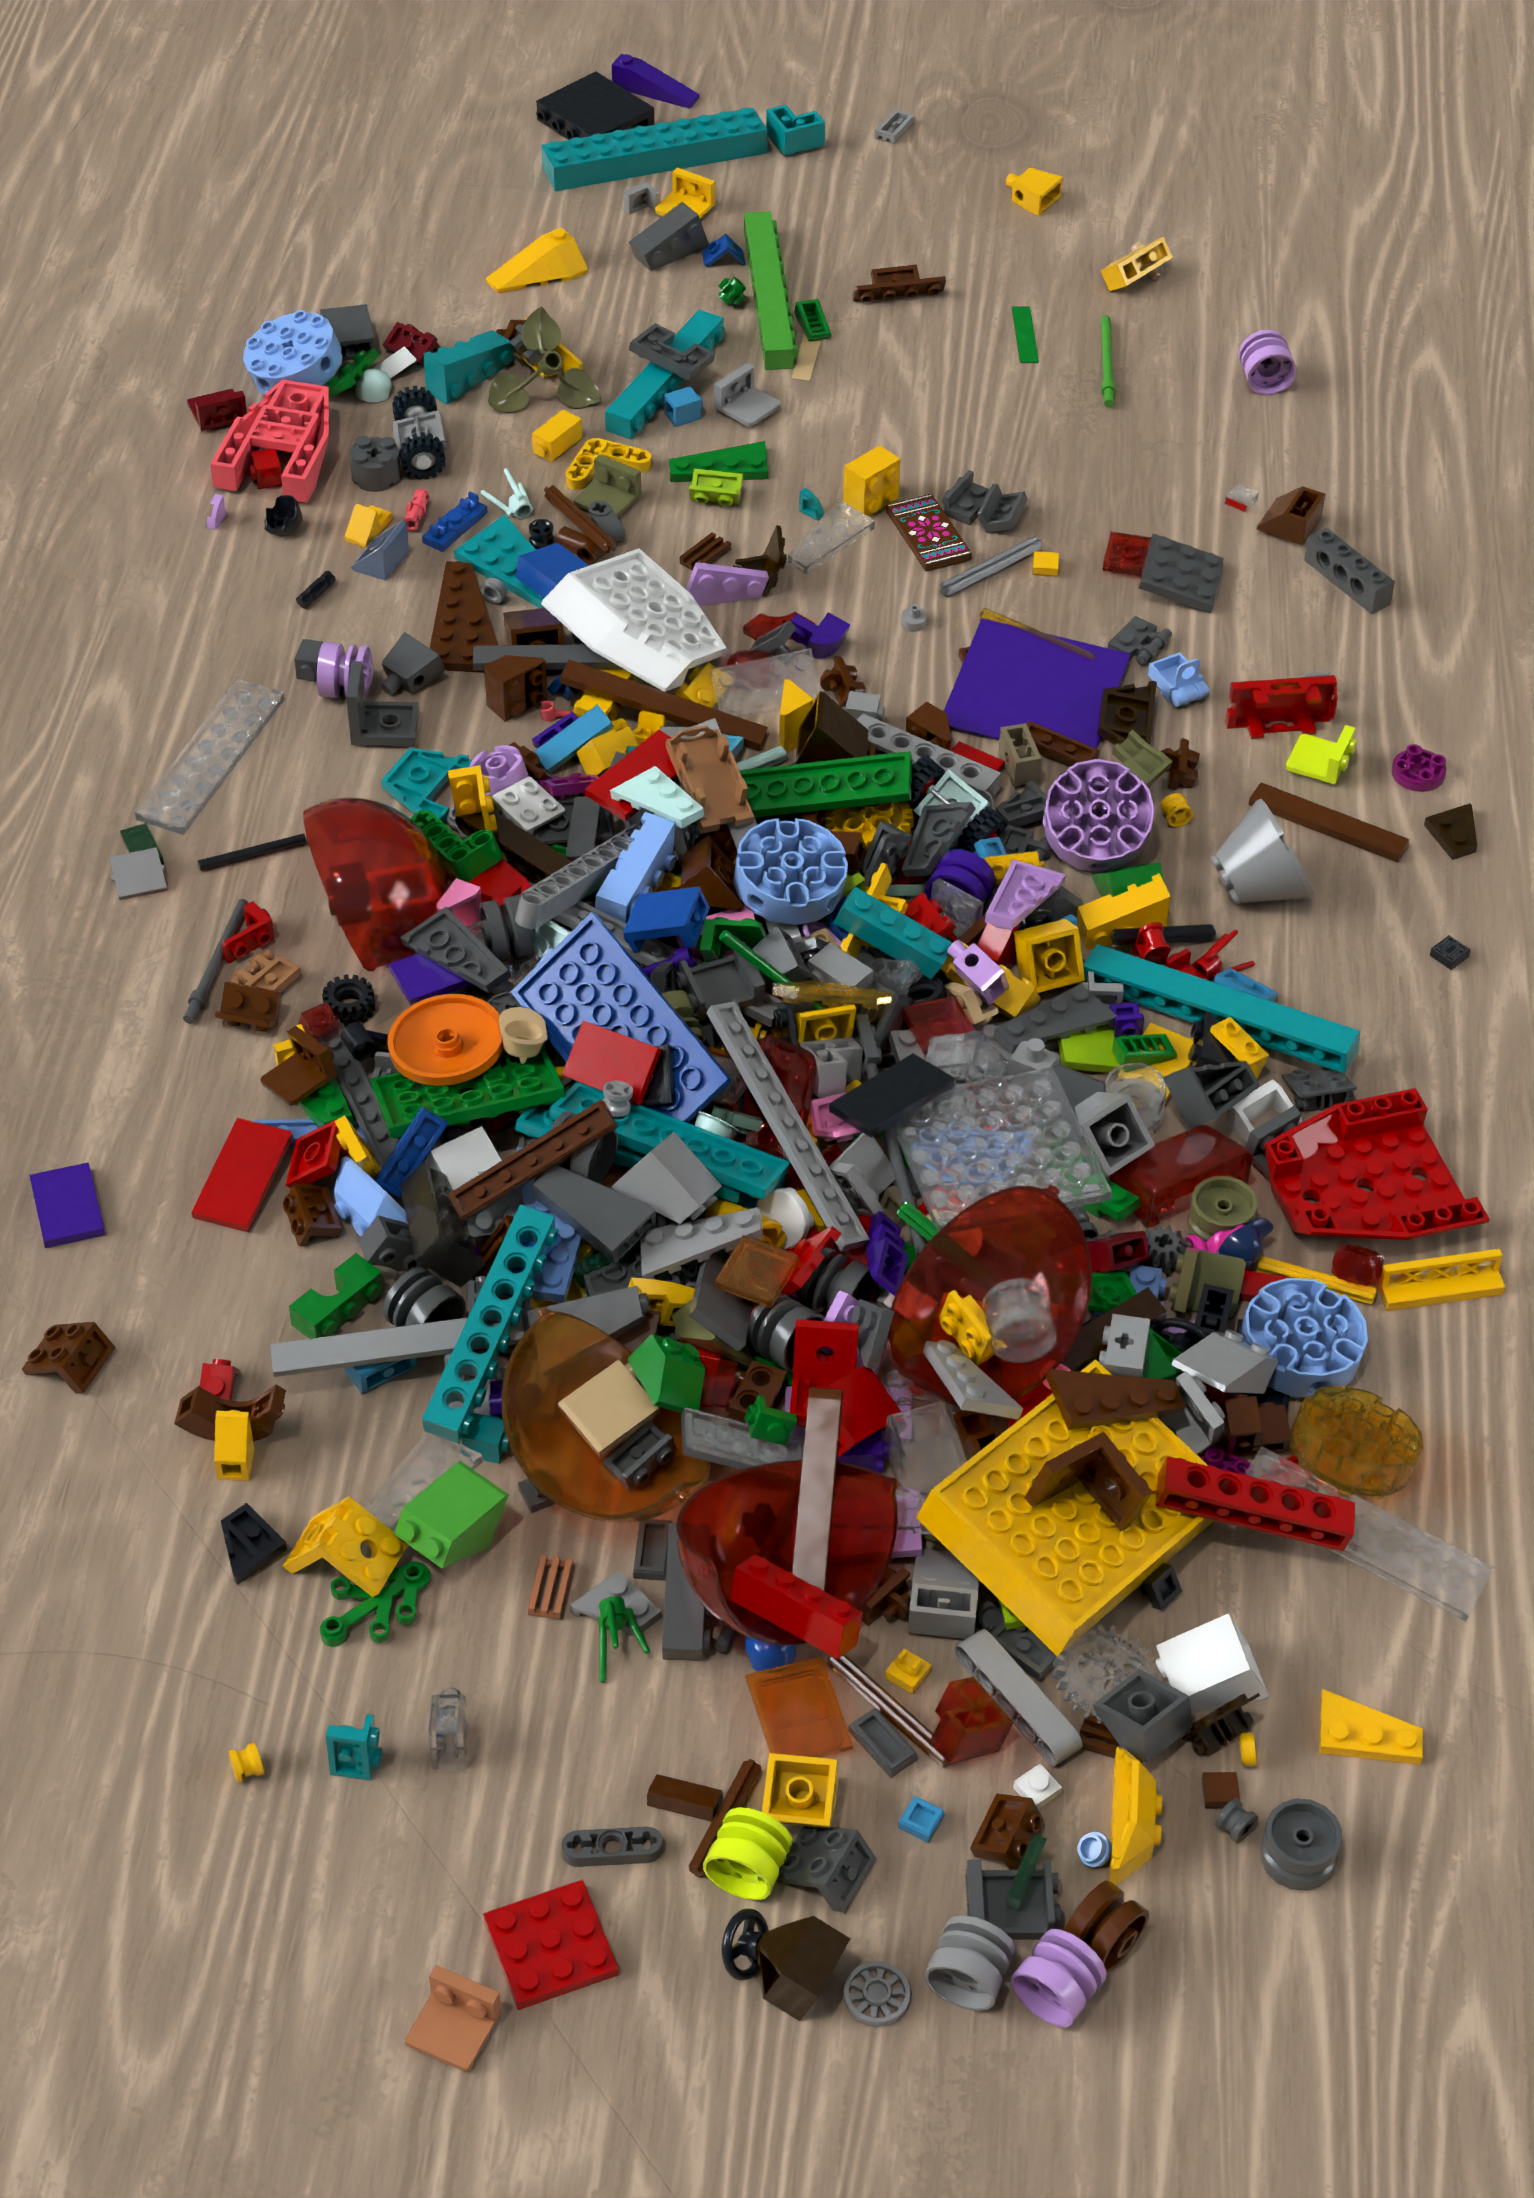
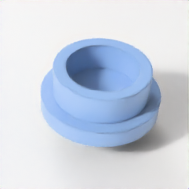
(1094, 1849)

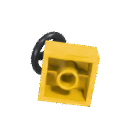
(1048, 951)

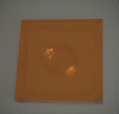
(757, 1271)

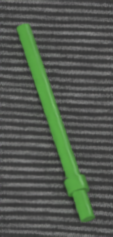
(1108, 387)

